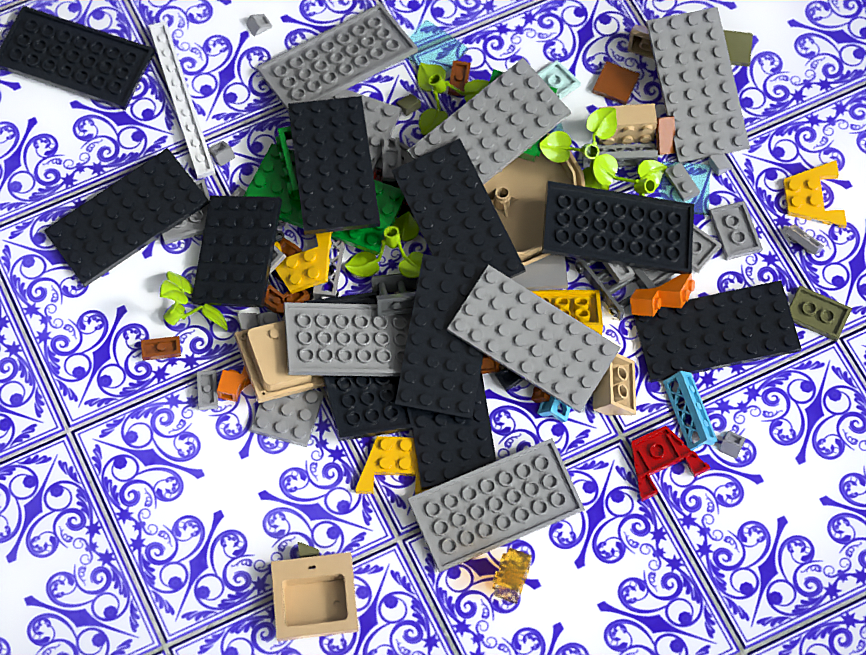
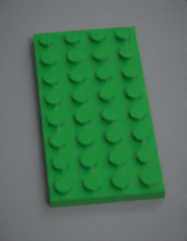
(270, 182)

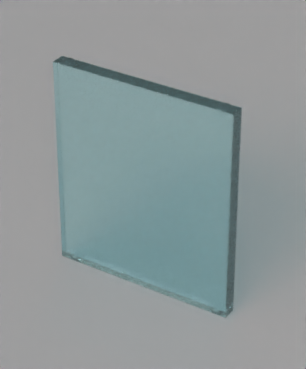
(435, 46)
(700, 175)

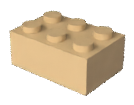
(634, 124)

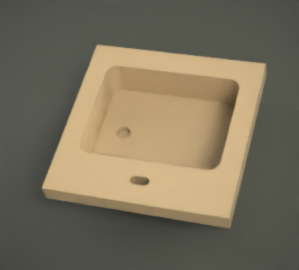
(266, 363)
(316, 599)

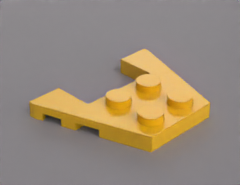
(805, 195)
(307, 267)
(390, 457)

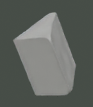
(258, 24)
(222, 153)
(720, 164)
(247, 320)
(732, 444)

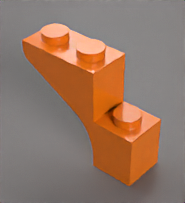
(670, 294)
(232, 384)

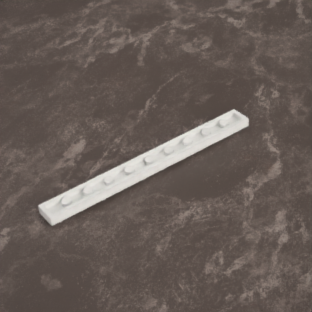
(182, 100)

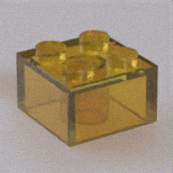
(512, 575)

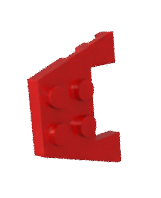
(657, 452)

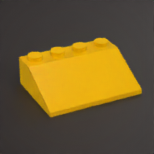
(580, 304)

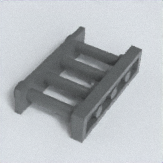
(394, 303)
(614, 307)

